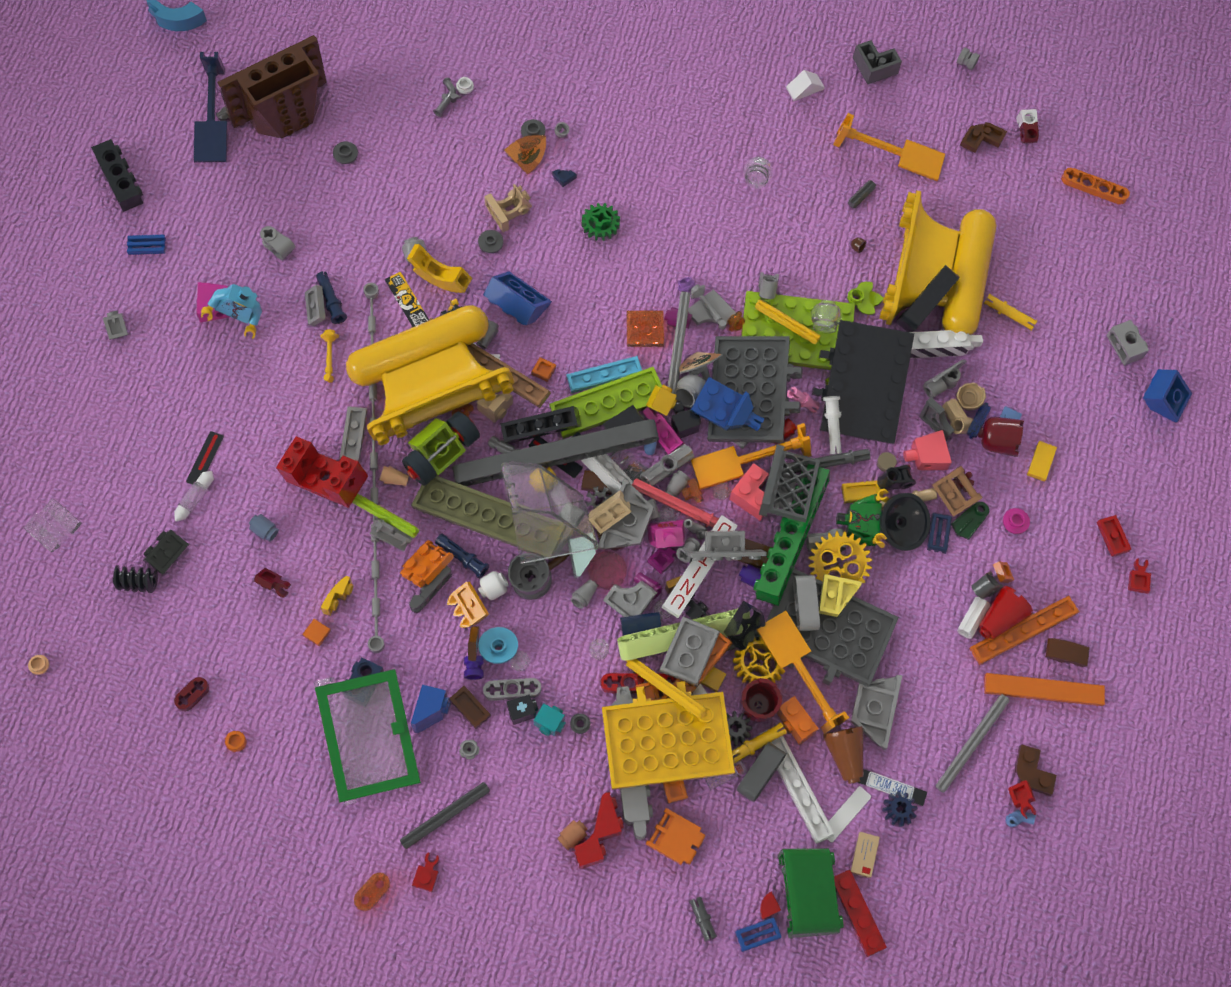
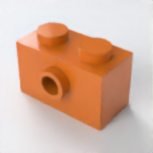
(797, 720)

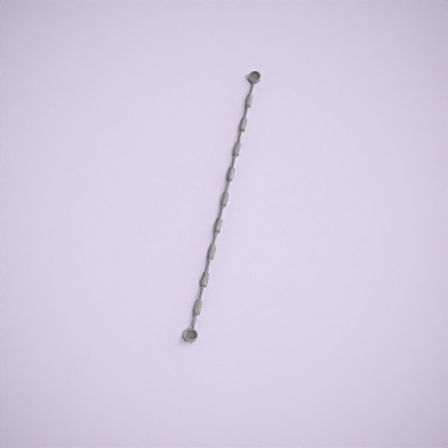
(375, 643)

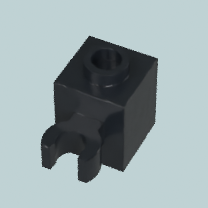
(685, 422)

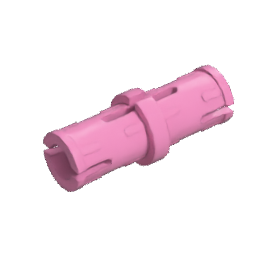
(804, 399)

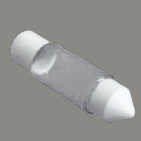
(193, 496)

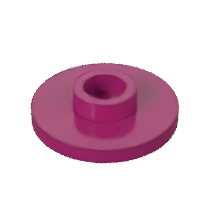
(1016, 521)

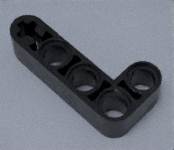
(927, 300)

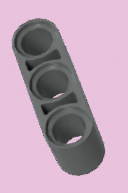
(761, 772)

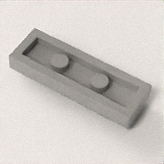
(353, 433)

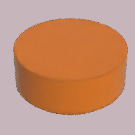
(235, 741)

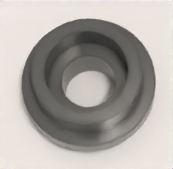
(580, 717)

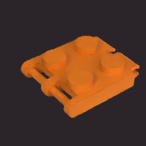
(426, 564)
(676, 838)

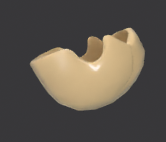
(971, 396)

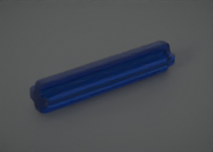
(978, 421)

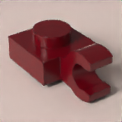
(270, 580)

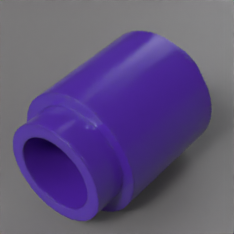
(750, 574)

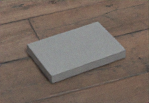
(689, 651)

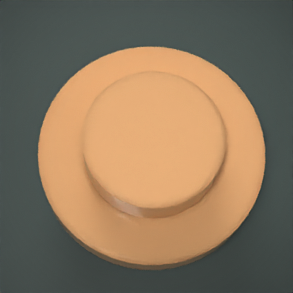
(38, 664)

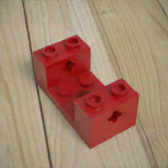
(306, 467)

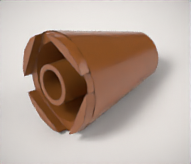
(847, 752)

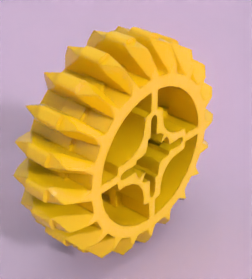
(747, 671)

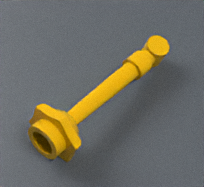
(329, 336)

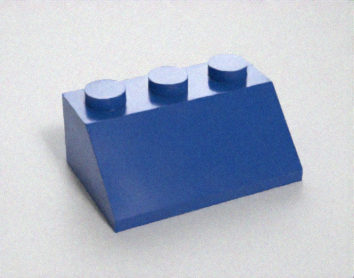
(516, 298)

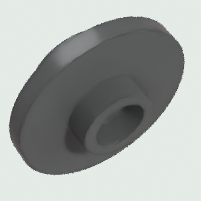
(532, 127)
(345, 152)
(490, 241)

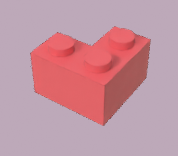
(748, 491)

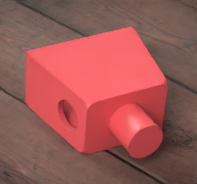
(929, 452)

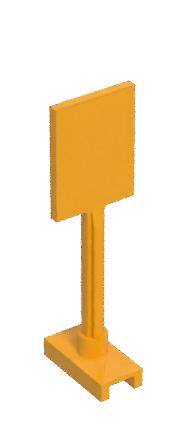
(913, 156)
(726, 465)
(788, 647)

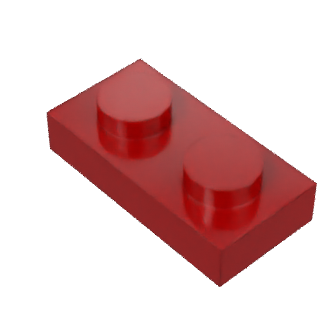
(1113, 535)

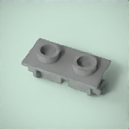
(390, 534)

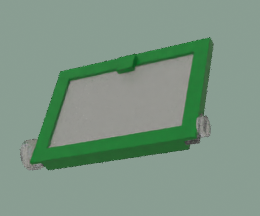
(366, 735)

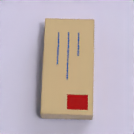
(864, 854)

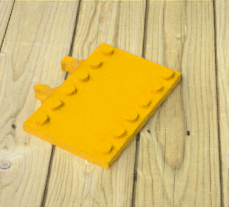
(666, 742)

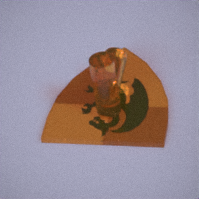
(527, 151)

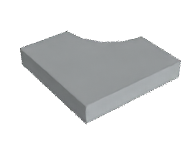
(701, 314)
(630, 600)

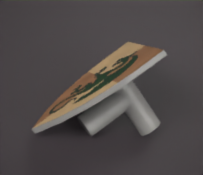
(698, 363)

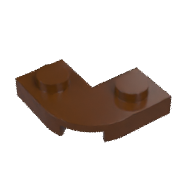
(982, 132)
(1026, 769)

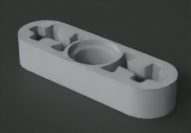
(497, 694)

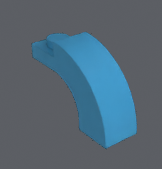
(177, 19)

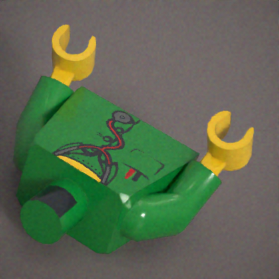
(864, 519)

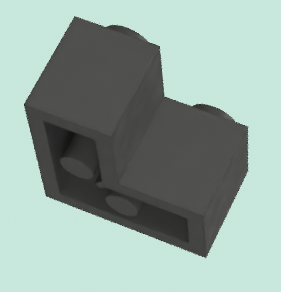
(876, 65)

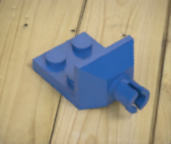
(725, 407)

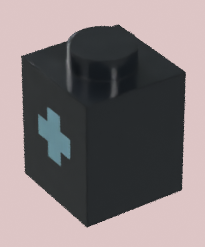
(522, 709)

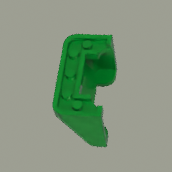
(810, 892)

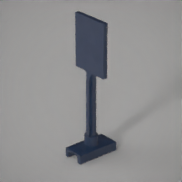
(211, 135)

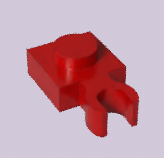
(1139, 579)
(1022, 797)
(425, 876)

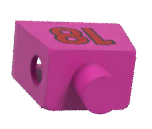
(666, 534)

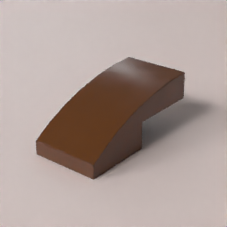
(1067, 652)

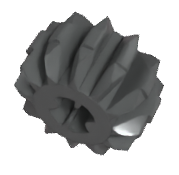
(743, 731)

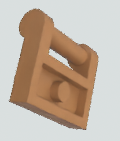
(950, 493)

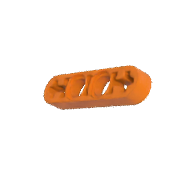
(1094, 189)

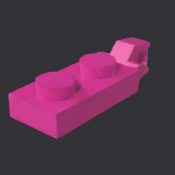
(667, 435)

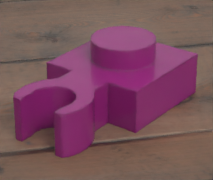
(662, 559)

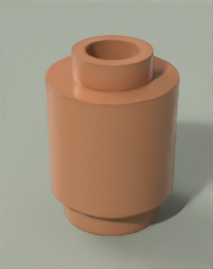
(572, 834)

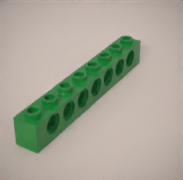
(773, 591)

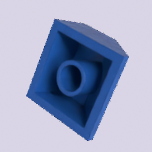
(1167, 394)
(430, 708)

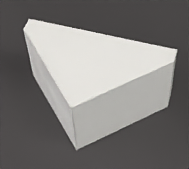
(804, 85)

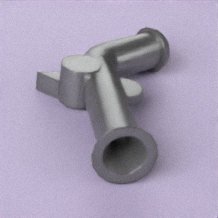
(447, 98)

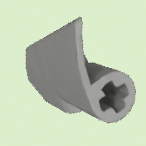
(945, 380)

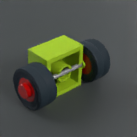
(439, 446)

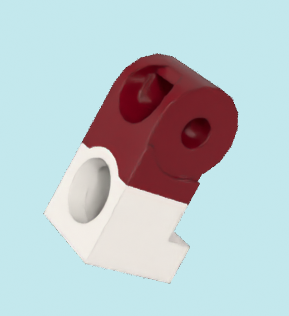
(1028, 126)

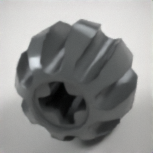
(599, 494)

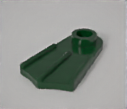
(970, 520)

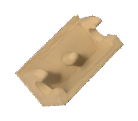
(609, 512)

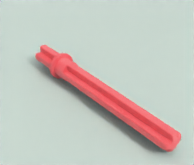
(675, 503)

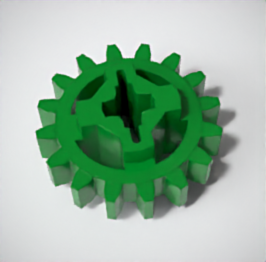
(600, 221)

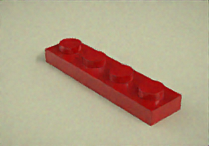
(858, 913)

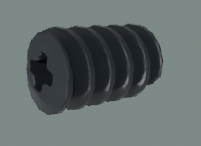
(135, 581)

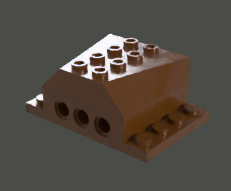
(278, 91)

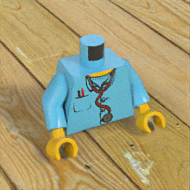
(237, 303)

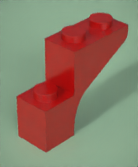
(606, 827)

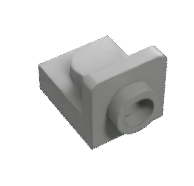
(115, 325)

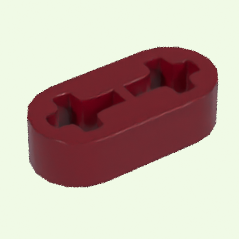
(188, 690)

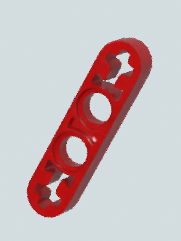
(638, 680)

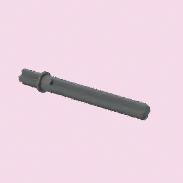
(839, 459)

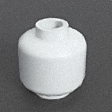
(493, 585)

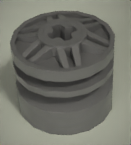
(540, 583)

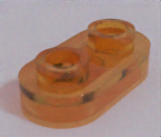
(371, 891)

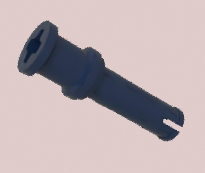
(333, 304)
(469, 561)

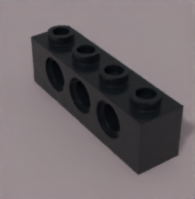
(128, 197)
(541, 424)

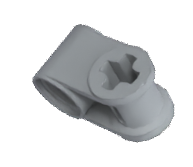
(276, 242)
(768, 285)

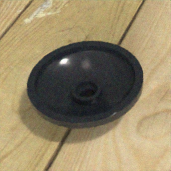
(912, 525)

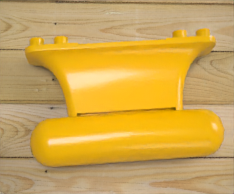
(931, 247)
(427, 371)

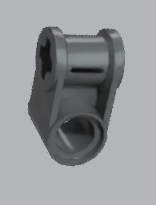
(986, 586)

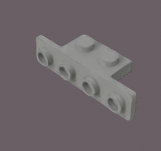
(725, 544)

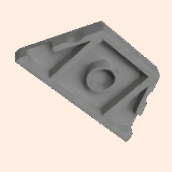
(631, 528)
(876, 708)

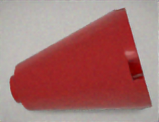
(1004, 613)

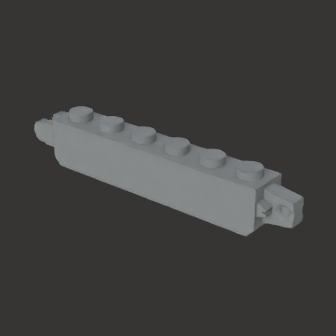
(634, 799)

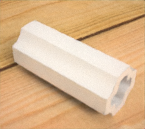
(973, 617)

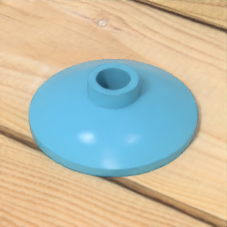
(495, 638)

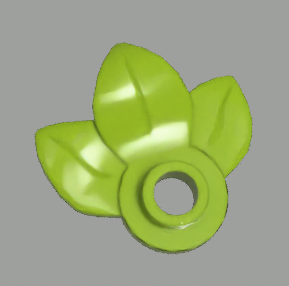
(867, 298)

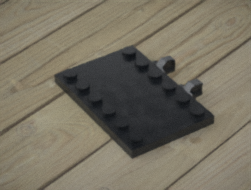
(869, 377)

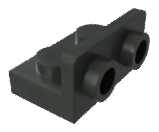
(165, 551)

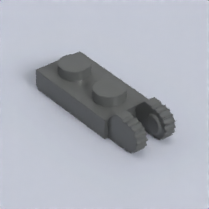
(429, 591)

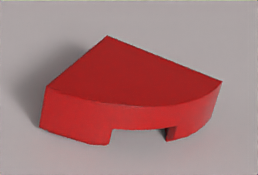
(769, 906)

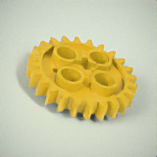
(833, 546)

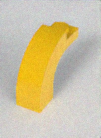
(443, 276)

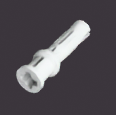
(833, 415)

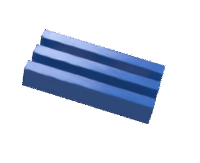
(146, 241)
(741, 940)

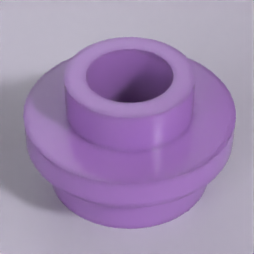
(686, 284)

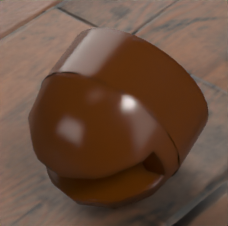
(858, 244)

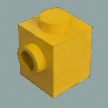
(662, 399)

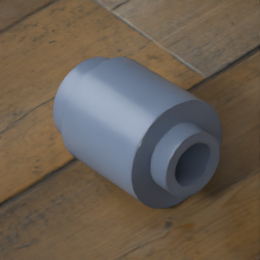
(263, 527)

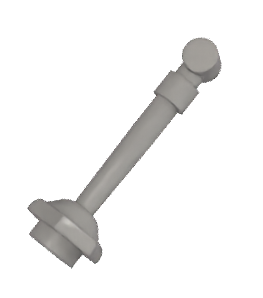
(698, 292)

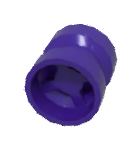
(473, 668)

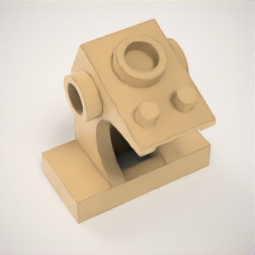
(518, 198)

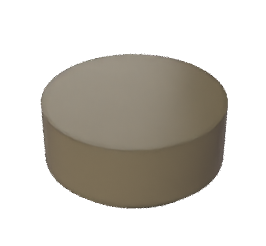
(886, 461)

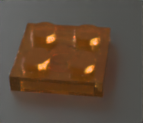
(645, 328)

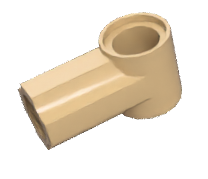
(957, 416)

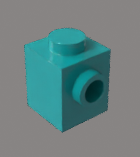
(550, 720)

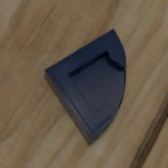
(564, 177)

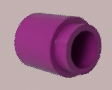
(671, 317)

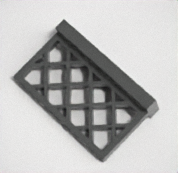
(773, 484)

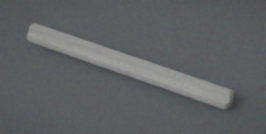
(678, 340)
(972, 743)

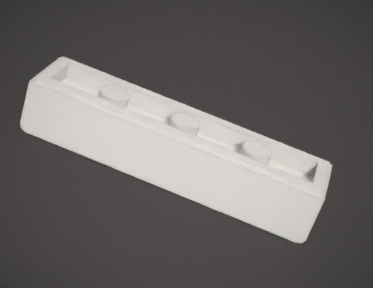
(607, 471)

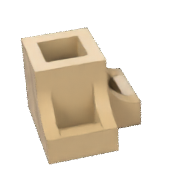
(496, 408)

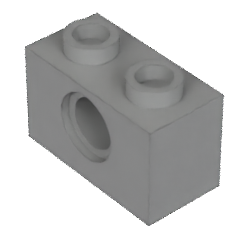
(1127, 352)

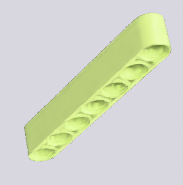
(659, 639)

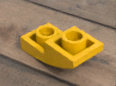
(339, 591)

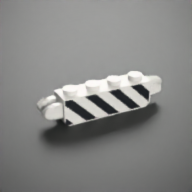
(943, 343)

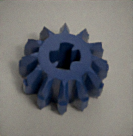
(902, 816)

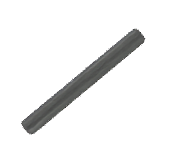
(444, 815)

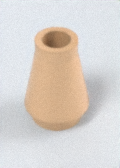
(393, 476)

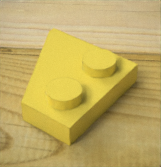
(836, 594)

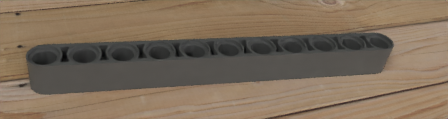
(559, 451)

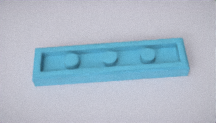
(602, 374)

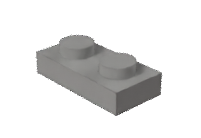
(315, 305)

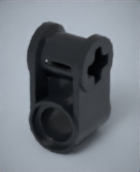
(896, 478)

